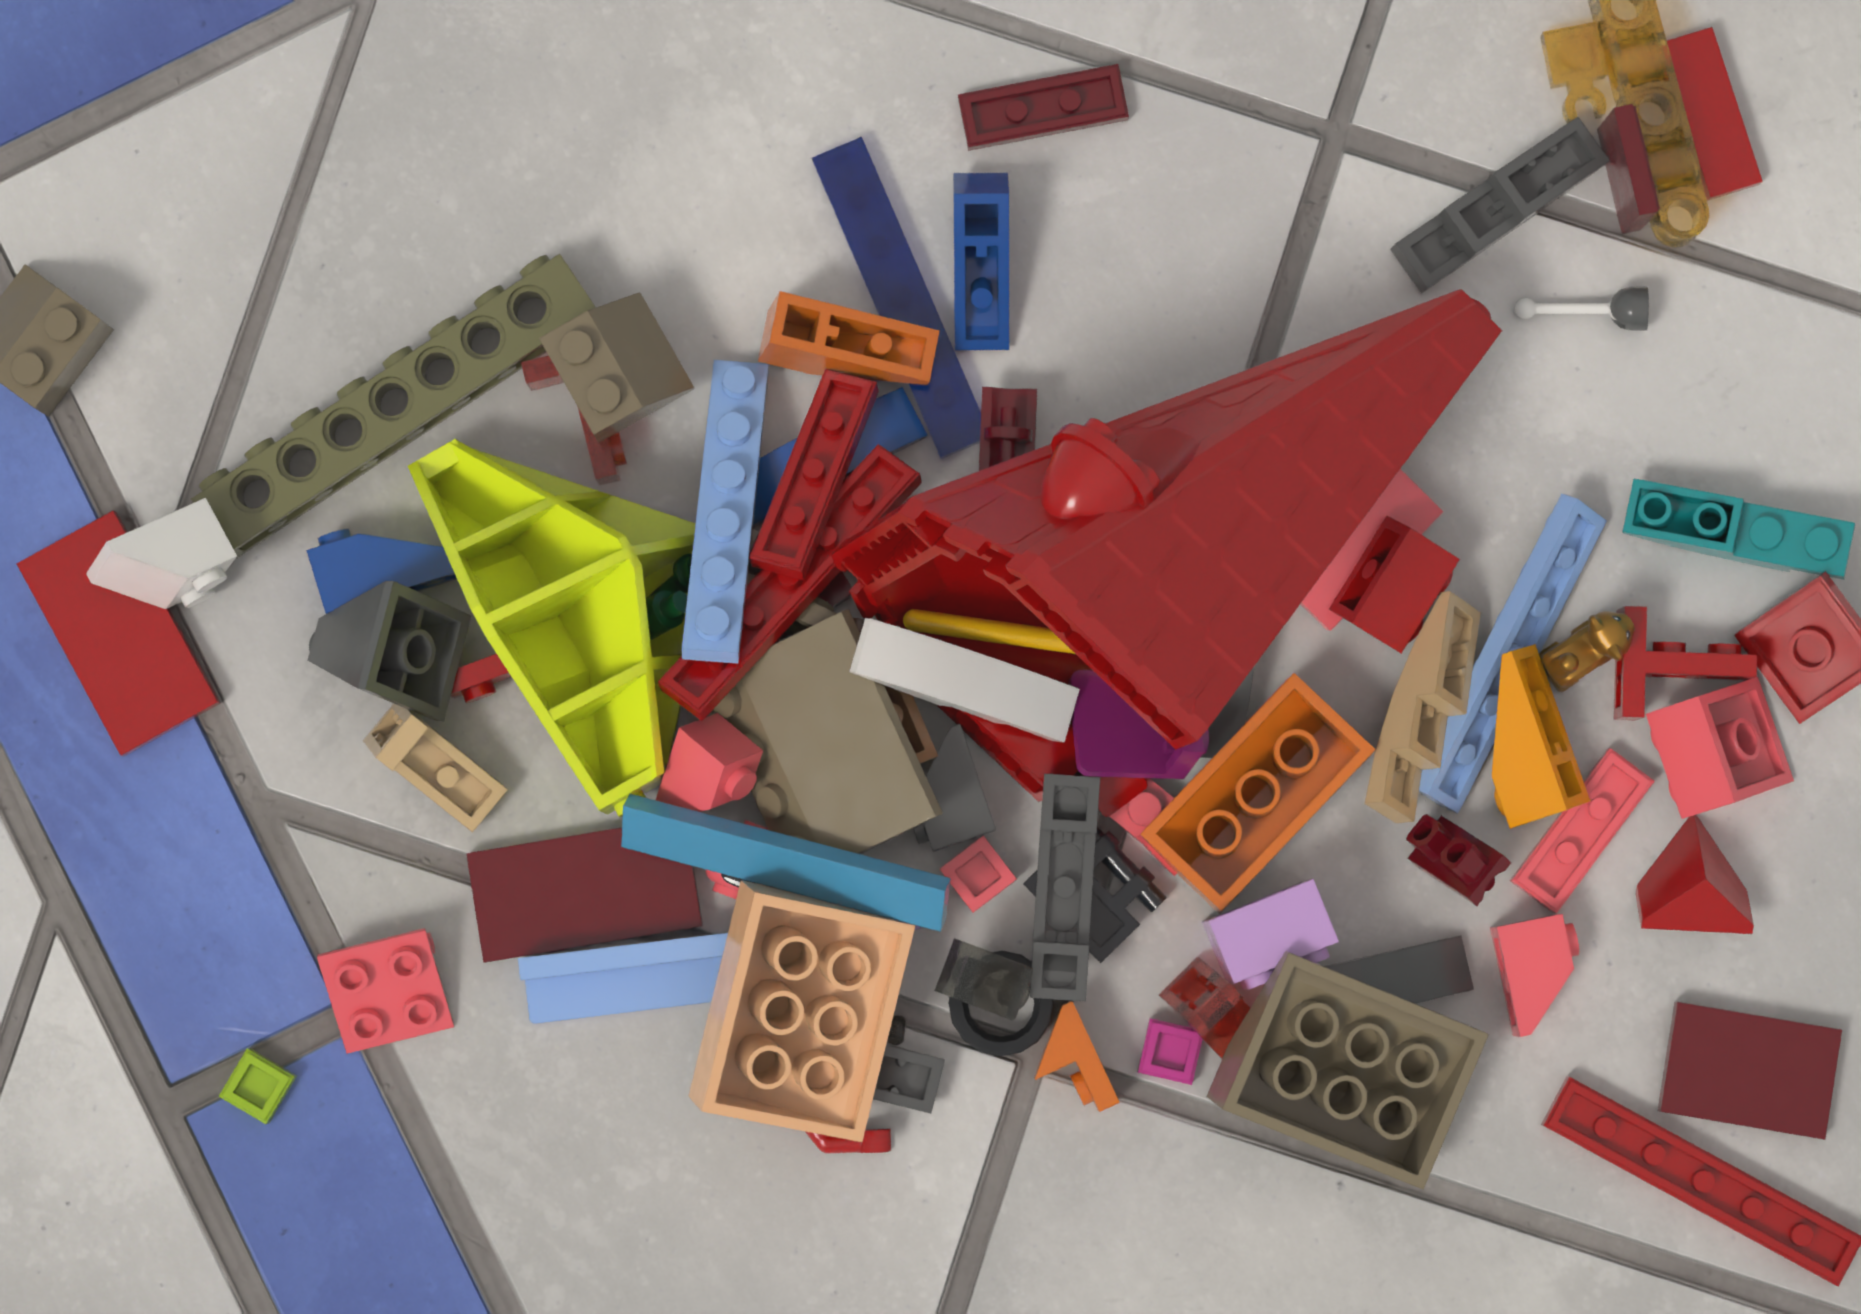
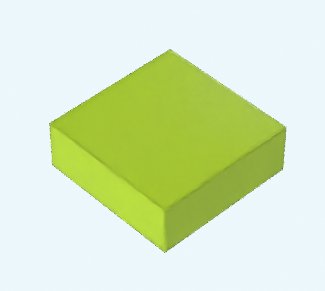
(257, 1086)

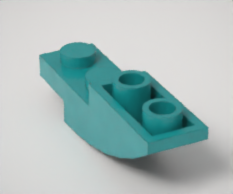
(1738, 529)

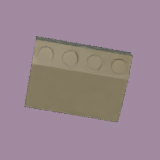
(830, 743)
(1348, 1069)

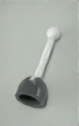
(1627, 308)

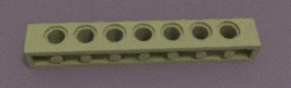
(385, 434)

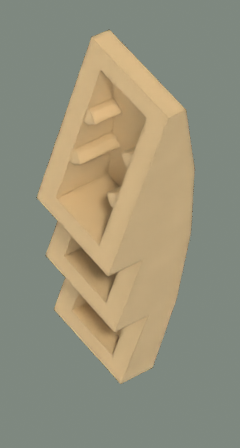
(1428, 691)

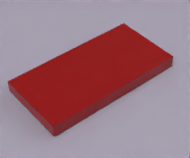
(119, 647)

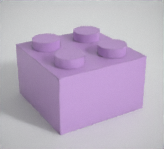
(1258, 933)

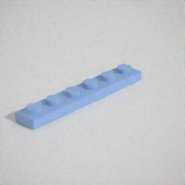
(725, 512)
(1523, 622)

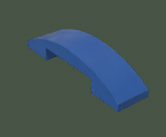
(890, 424)

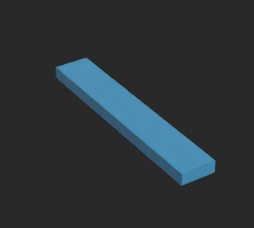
(785, 862)

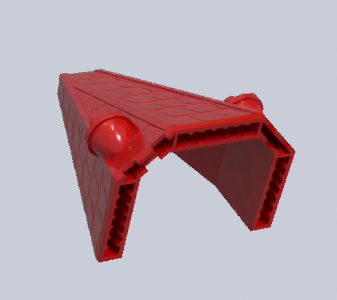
(1174, 531)

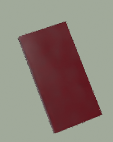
(576, 895)

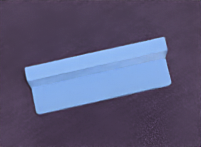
(622, 978)

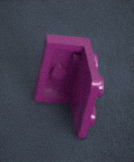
(1118, 741)

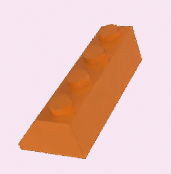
(1257, 793)

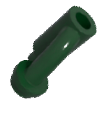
(669, 601)

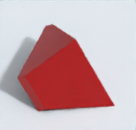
(1693, 887)

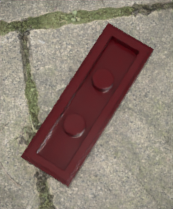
(1043, 107)

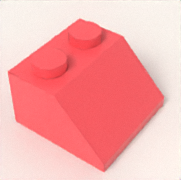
(1719, 748)

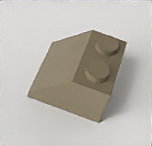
(44, 340)
(616, 364)

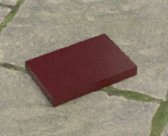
(1749, 1070)

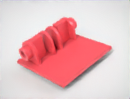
(385, 990)

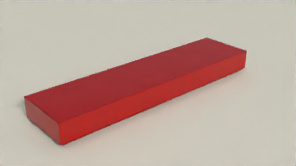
(814, 474)

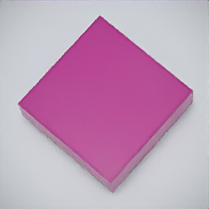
(1170, 1051)

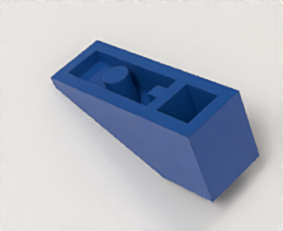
(981, 261)
(354, 564)

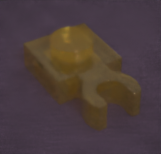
(1575, 60)

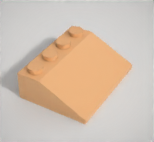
(800, 1013)

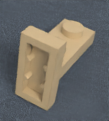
(434, 766)

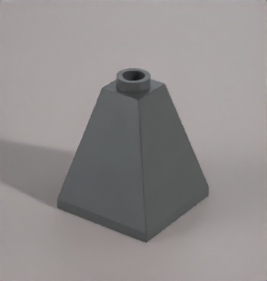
(394, 647)

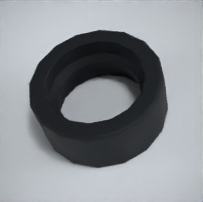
(1006, 1044)

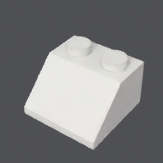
(167, 559)

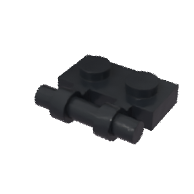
(1109, 919)

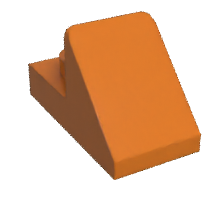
(1071, 1044)

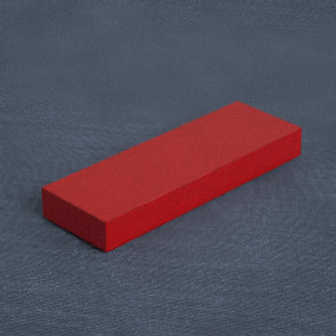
(1713, 115)

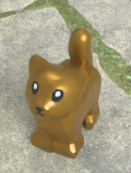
(1589, 646)

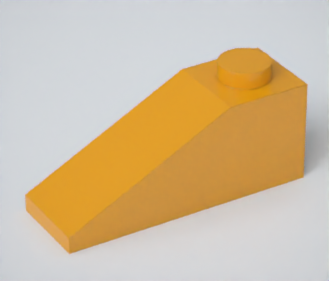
(1532, 753)

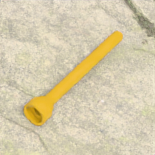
(983, 630)

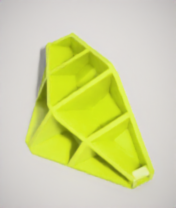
(563, 602)

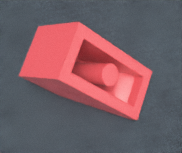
(709, 765)
(1533, 966)

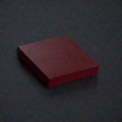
(1628, 168)

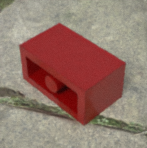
(1395, 584)

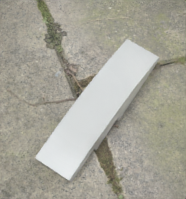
(964, 680)

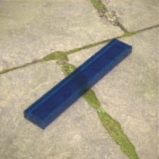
(898, 288)

